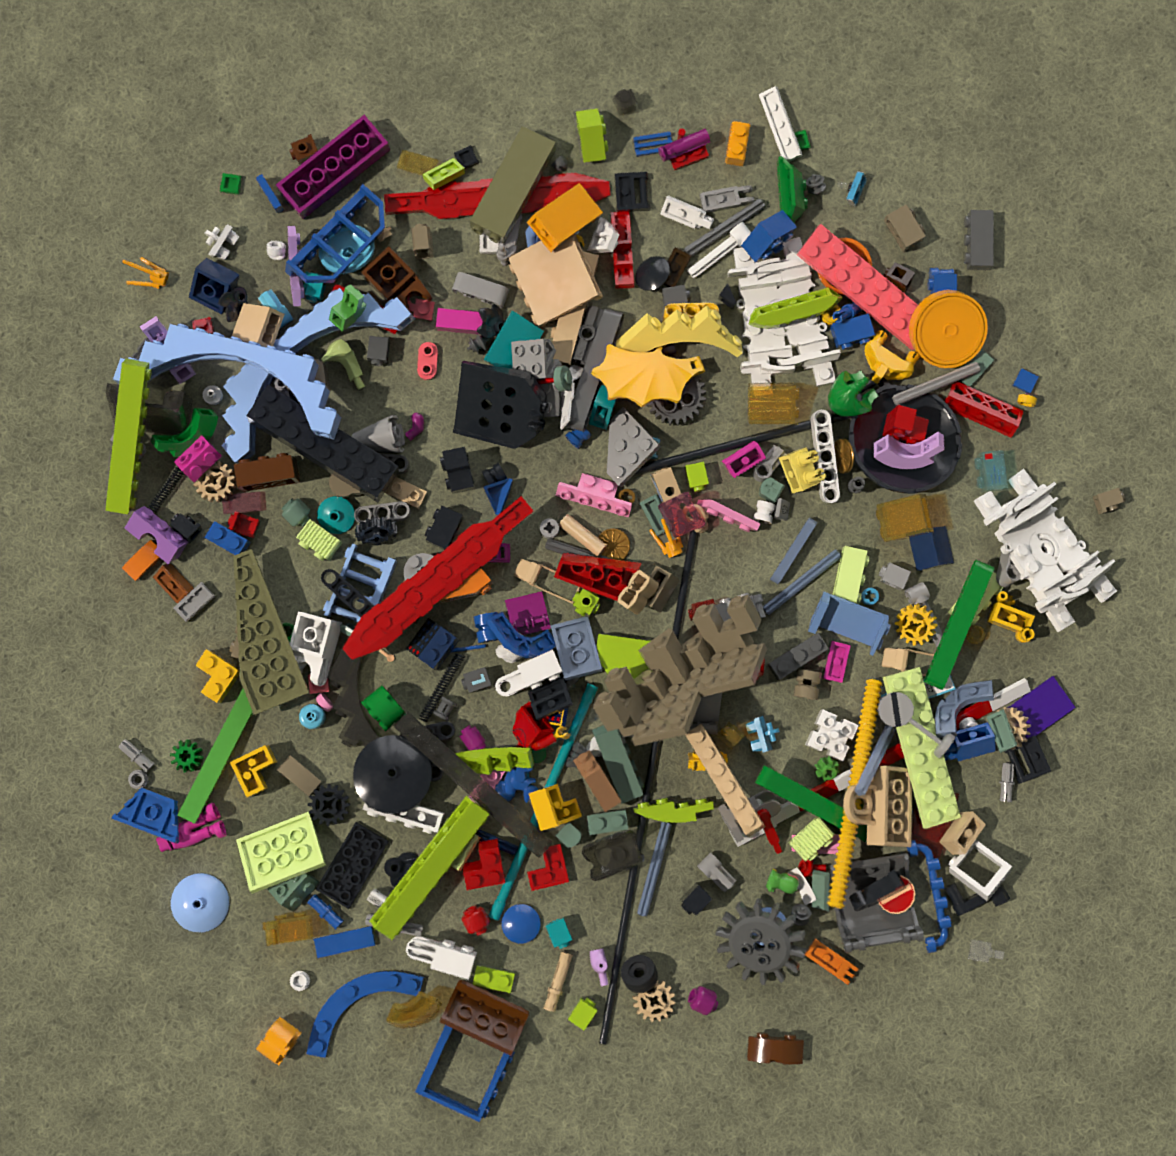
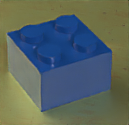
(769, 236)

